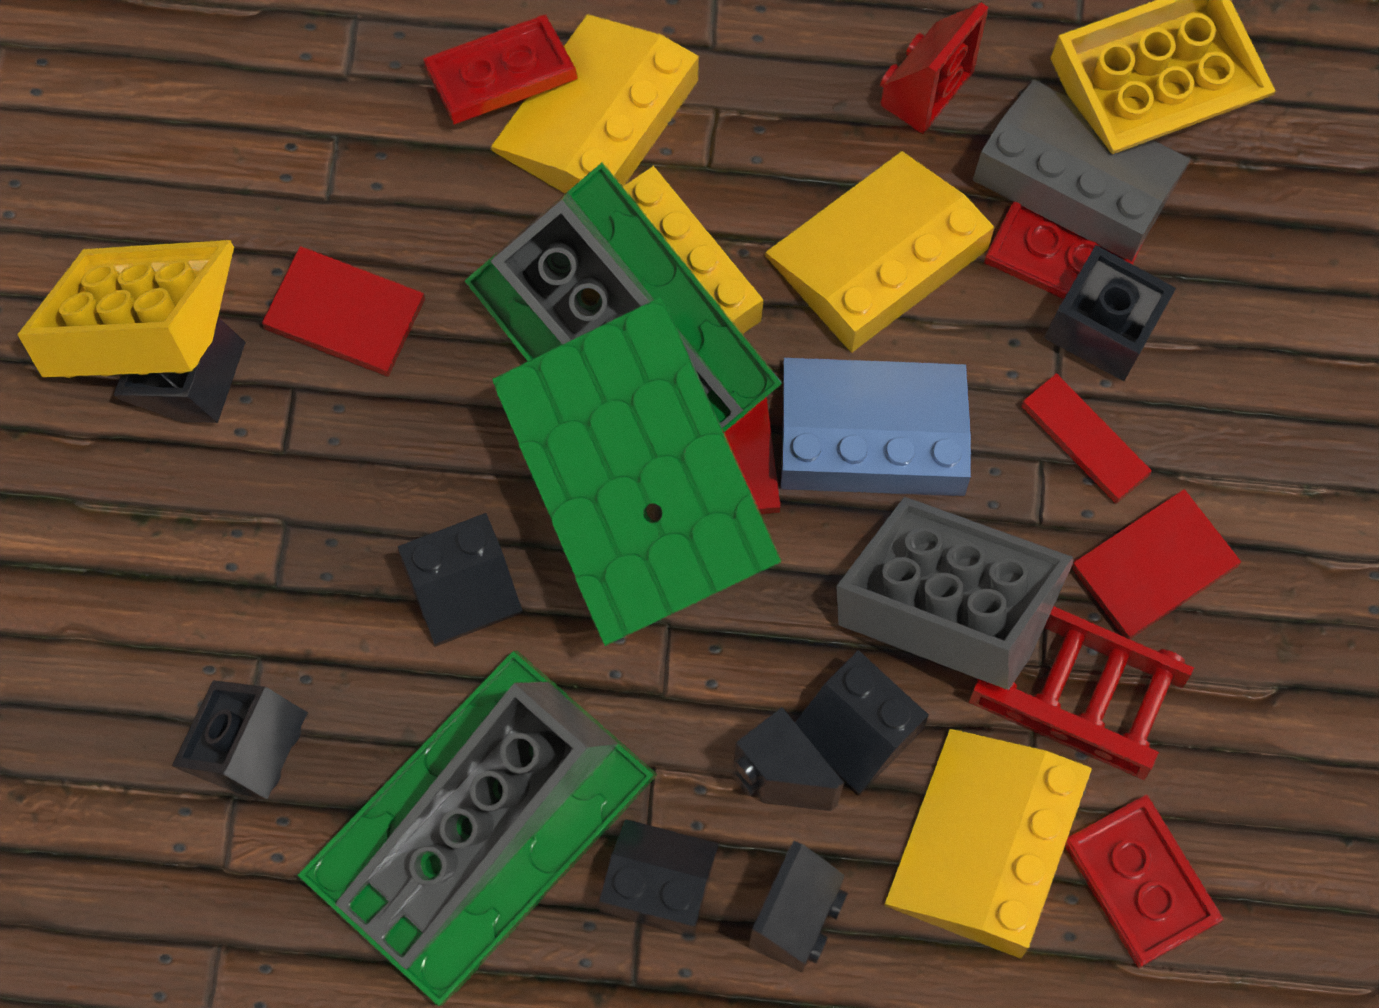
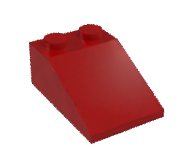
(934, 68)

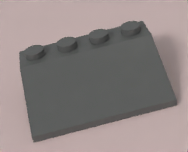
(1063, 171)
(953, 591)

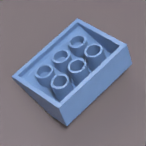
(875, 427)

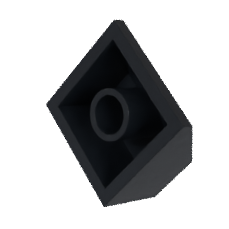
(1109, 313)
(189, 395)
(460, 579)
(861, 722)
(241, 738)
(785, 766)
(658, 878)
(797, 909)

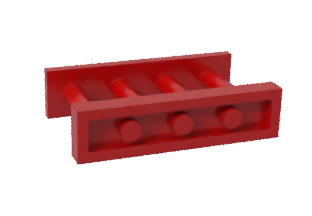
(1087, 730)

